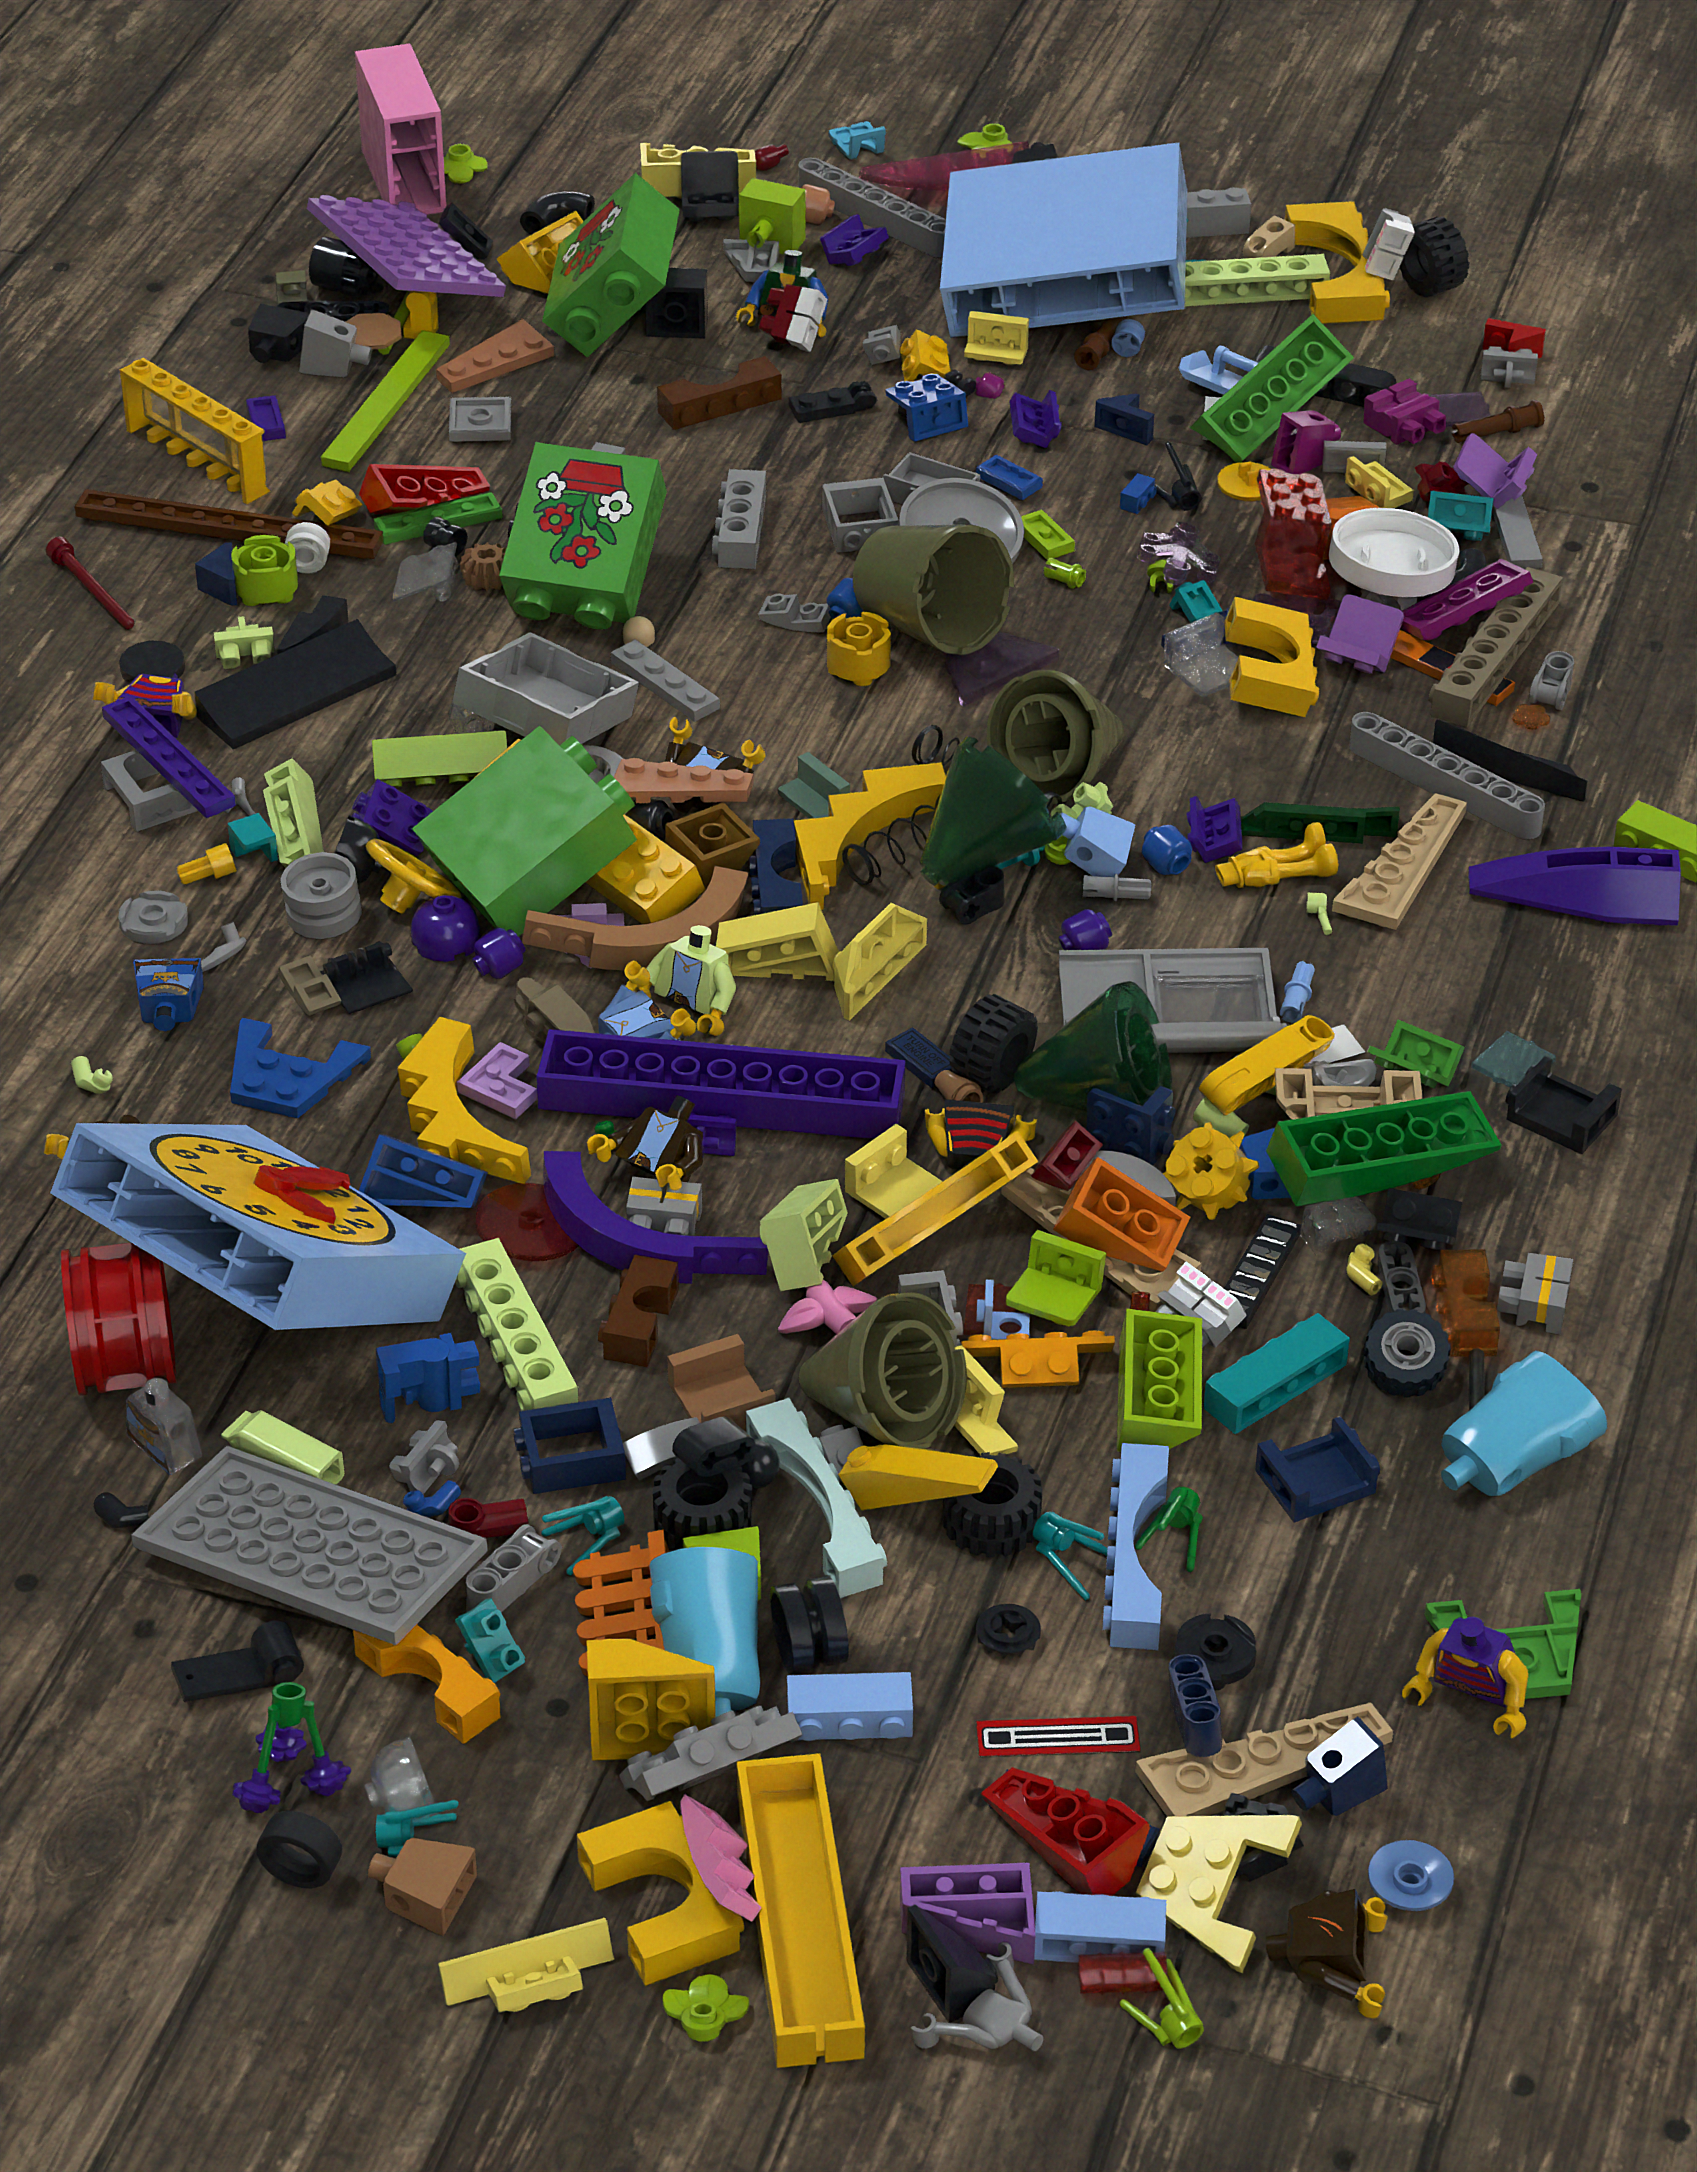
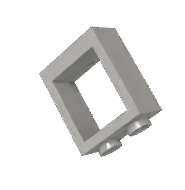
(871, 497)

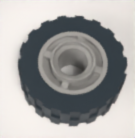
(1409, 1332)

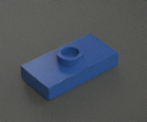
(1009, 477)

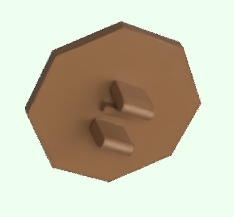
(376, 330)

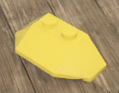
(877, 956)

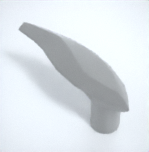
(225, 951)

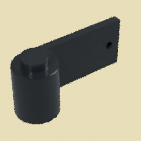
(268, 1662)

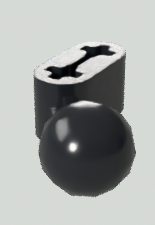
(722, 1446)

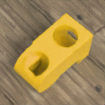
(422, 314)

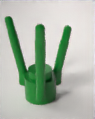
(1177, 1512)

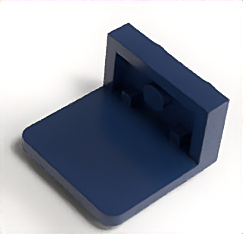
(1131, 1127)

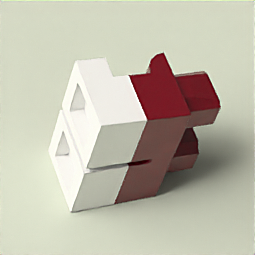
(796, 316)

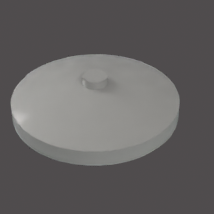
(965, 502)

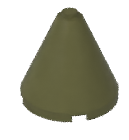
(1053, 730)
(892, 1372)

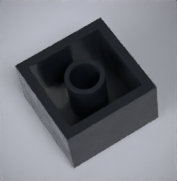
(680, 306)

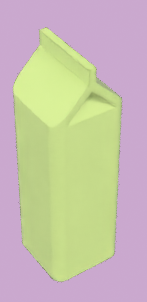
(285, 1445)

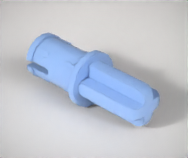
(1297, 992)

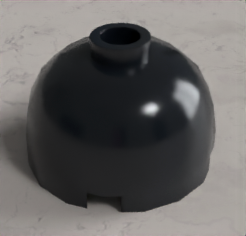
(353, 847)

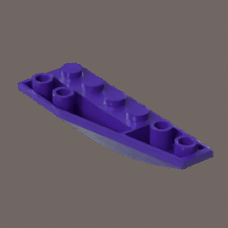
(1588, 883)

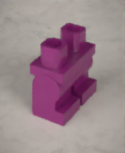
(1403, 413)

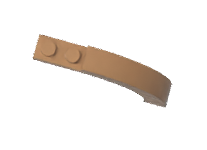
(615, 946)

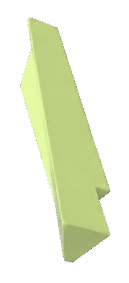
(292, 812)

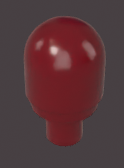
(769, 156)

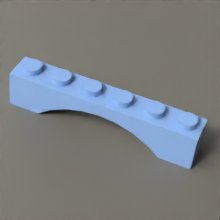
(1135, 1599)

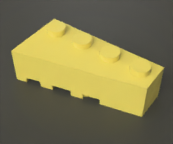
(663, 167)

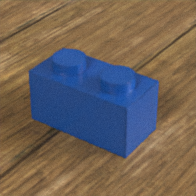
(1137, 493)

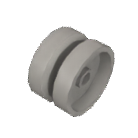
(321, 895)

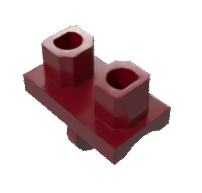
(1439, 478)

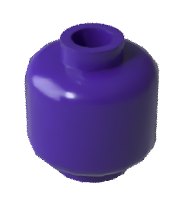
(1085, 931)
(498, 953)

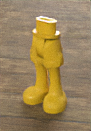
(1268, 866)

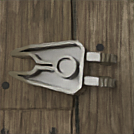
(549, 1010)

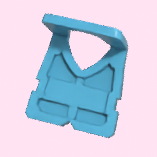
(858, 136)

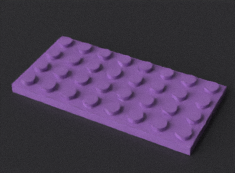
(405, 246)

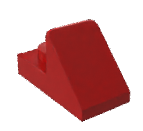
(1513, 336)

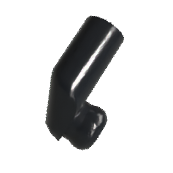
(117, 1514)

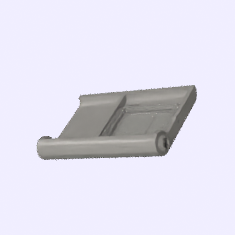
(1201, 996)

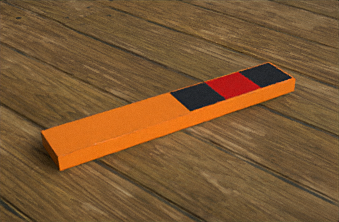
(1434, 660)

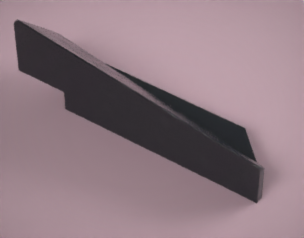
(1511, 764)

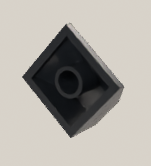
(946, 1964)

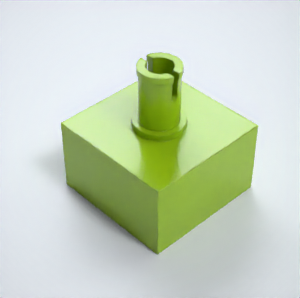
(772, 214)

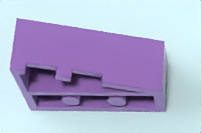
(977, 1902)

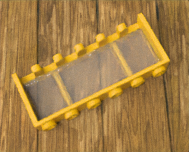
(197, 424)

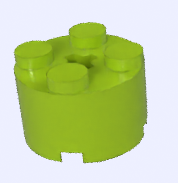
(265, 570)

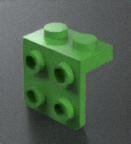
(1419, 1051)

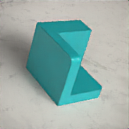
(250, 835)

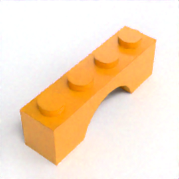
(463, 1698)

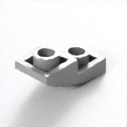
(789, 614)
(653, 1449)

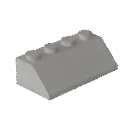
(1218, 212)

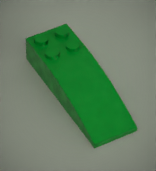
(1378, 1146)

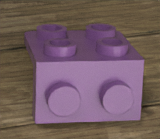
(1491, 473)
(1362, 634)

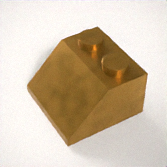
(712, 840)

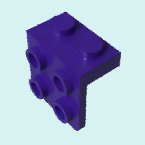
(392, 815)

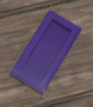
(267, 415)

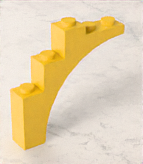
(436, 1112)

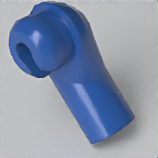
(433, 1505)

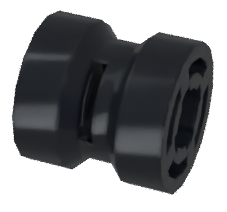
(443, 533)

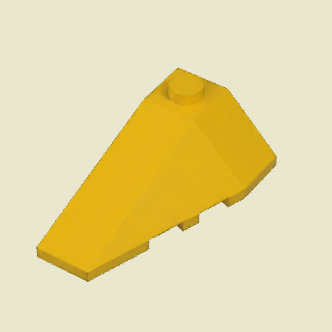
(533, 258)
(904, 1475)

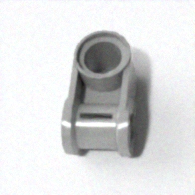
(1553, 680)

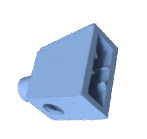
(1098, 841)

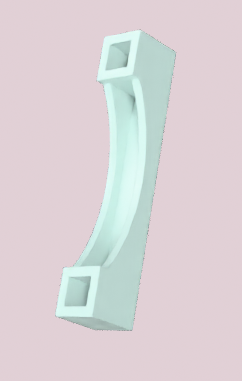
(851, 1555)

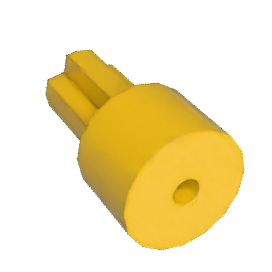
(216, 862)

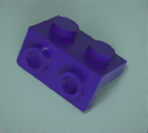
(851, 241)
(1035, 420)
(1215, 829)

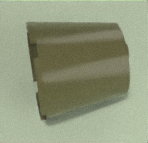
(936, 583)

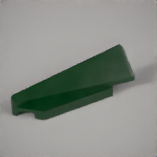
(1338, 823)

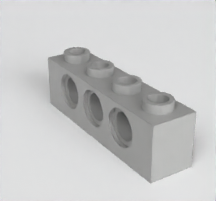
(740, 519)

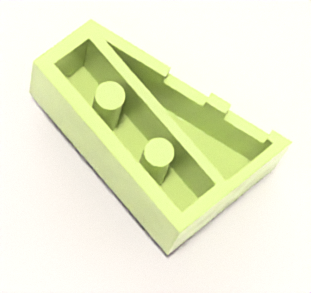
(801, 1232)

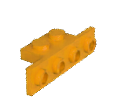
(1039, 1360)

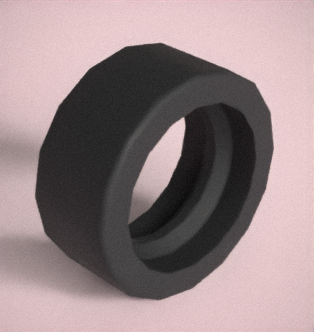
(308, 1834)

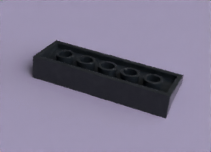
(292, 685)

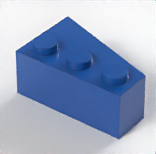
(417, 1177)

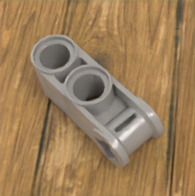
(512, 1569)

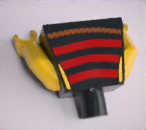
(972, 1128)

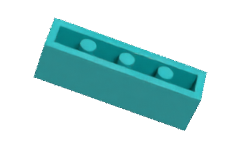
(1276, 1373)

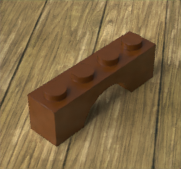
(690, 403)

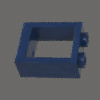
(576, 1468)

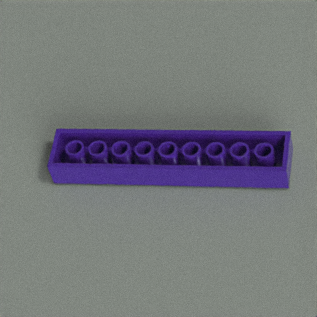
(749, 1083)

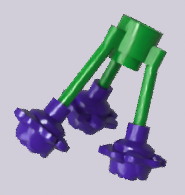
(284, 1743)

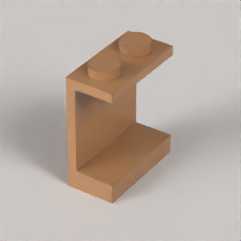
(715, 1382)

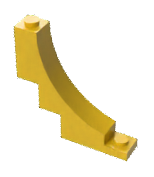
(852, 816)

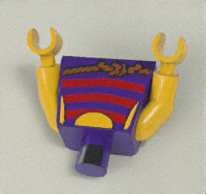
(160, 695)
(1475, 1663)

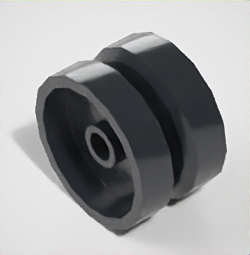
(809, 1624)

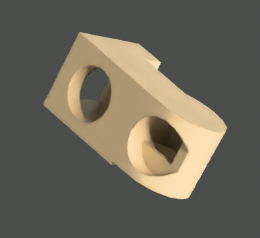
(1269, 242)

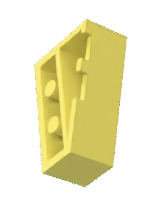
(780, 943)

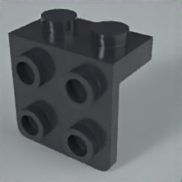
(710, 185)

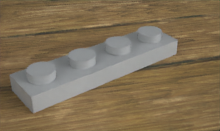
(665, 680)

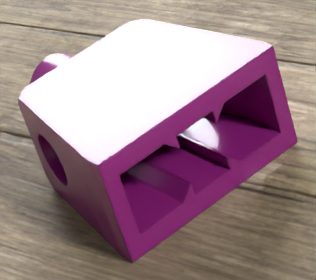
(1302, 440)

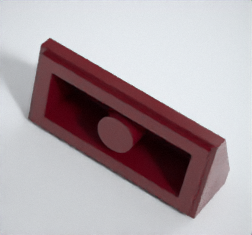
(1067, 1158)

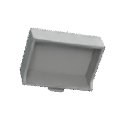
(918, 470)

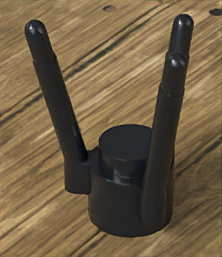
(1183, 490)

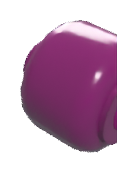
(989, 386)

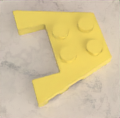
(1196, 1867)

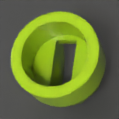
(406, 1045)

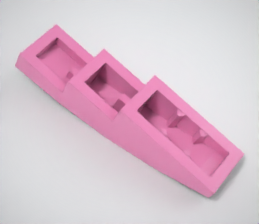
(716, 1855)

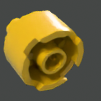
(858, 647)

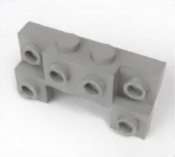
(709, 1752)

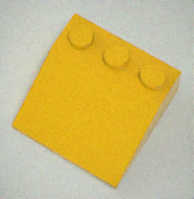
(644, 1697)

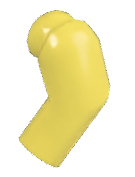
(1359, 1269)

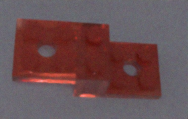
(1293, 533)

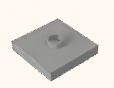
(480, 419)

